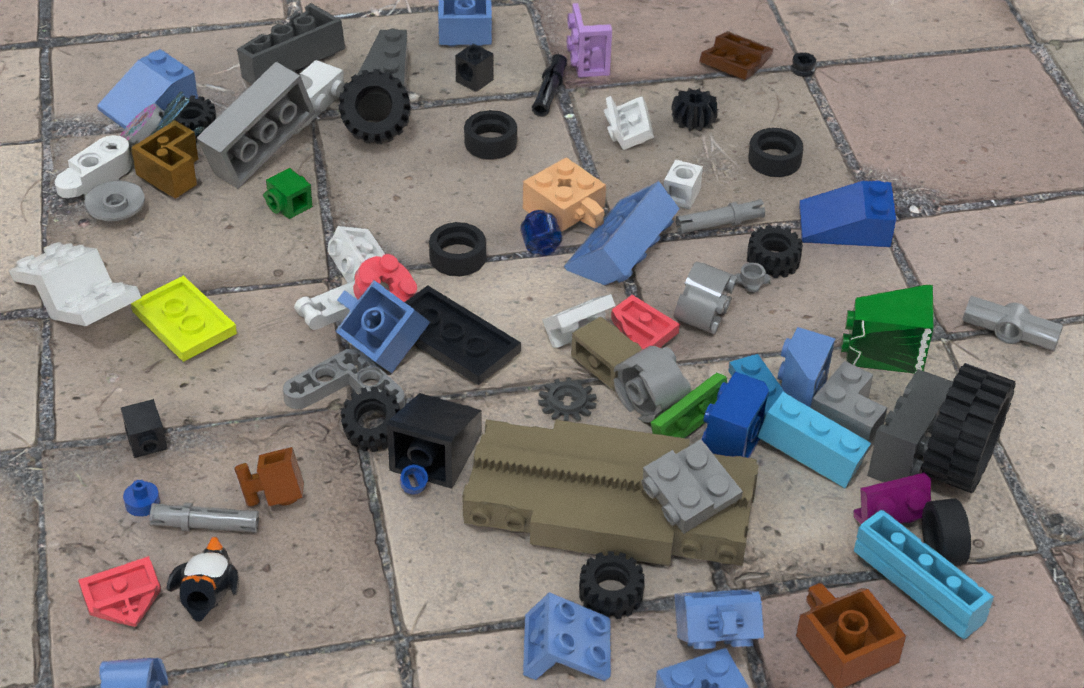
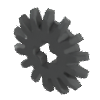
(578, 395)

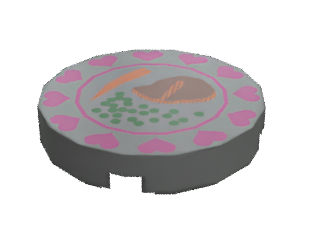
(143, 124)

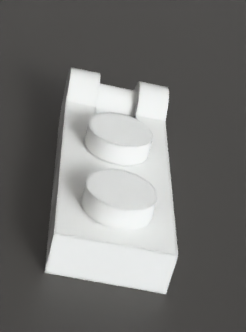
(324, 308)

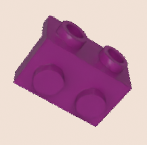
(899, 498)

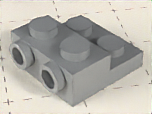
(690, 485)

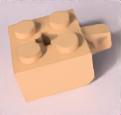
(567, 194)

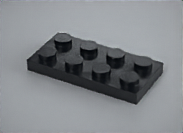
(461, 337)

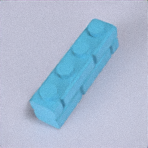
(923, 574)

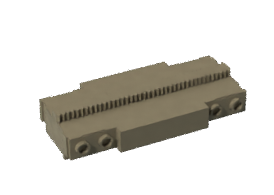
(585, 493)

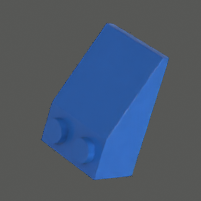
(850, 215)

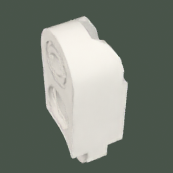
(97, 164)

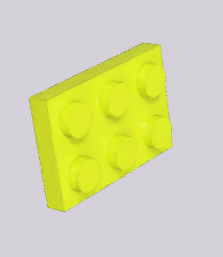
(183, 318)

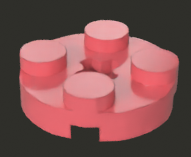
(386, 270)

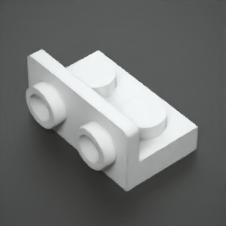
(351, 248)
(563, 324)

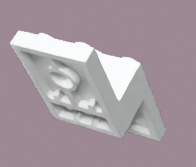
(74, 283)

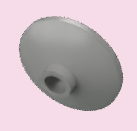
(114, 200)

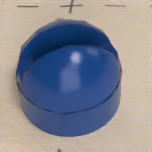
(420, 478)

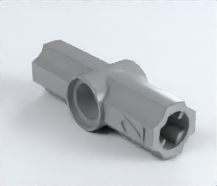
(1012, 323)

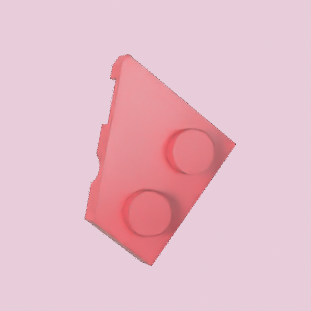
(643, 323)

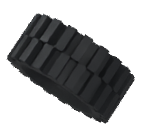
(968, 427)

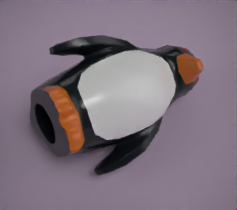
(204, 580)

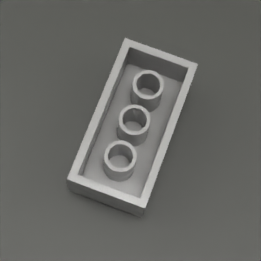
(256, 125)

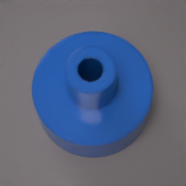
(140, 497)

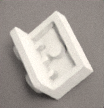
(629, 122)

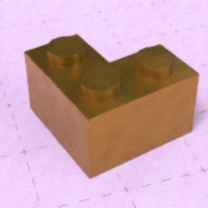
(168, 159)

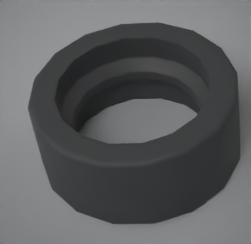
(490, 122)
(775, 164)
(460, 234)
(947, 530)

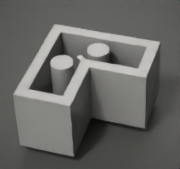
(847, 402)

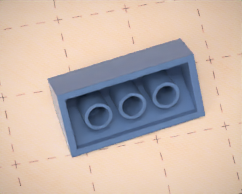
(624, 236)

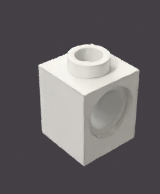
(683, 183)

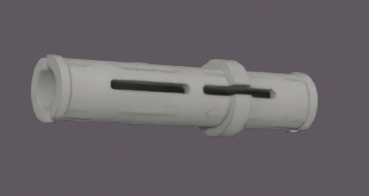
(732, 214)
(204, 518)

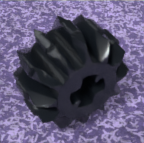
(694, 109)

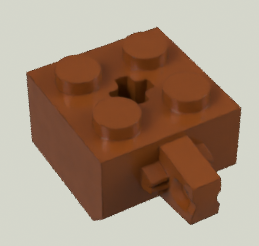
(849, 635)

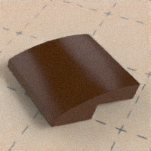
(736, 55)

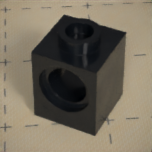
(474, 67)
(143, 428)

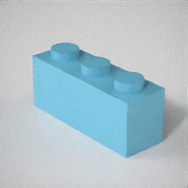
(813, 439)

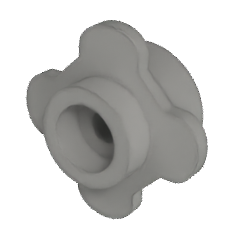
(752, 276)

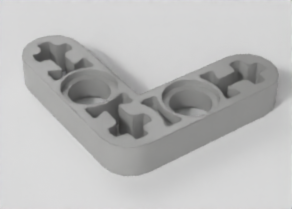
(306, 389)

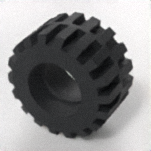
(374, 82)

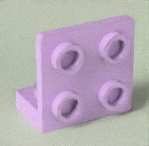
(588, 46)

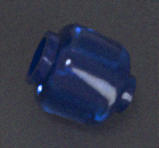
(541, 232)

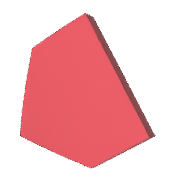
(121, 592)

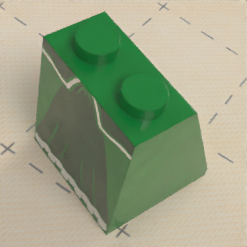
(890, 330)

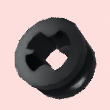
(803, 64)

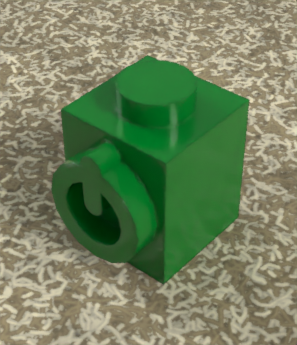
(288, 193)

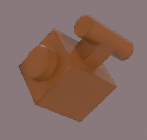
(276, 475)

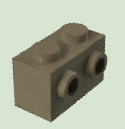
(601, 348)

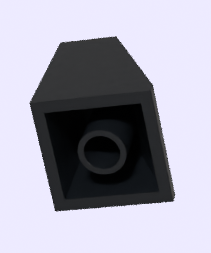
(434, 436)

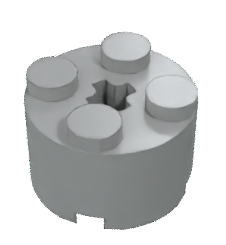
(705, 297)
(650, 382)

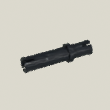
(552, 78)

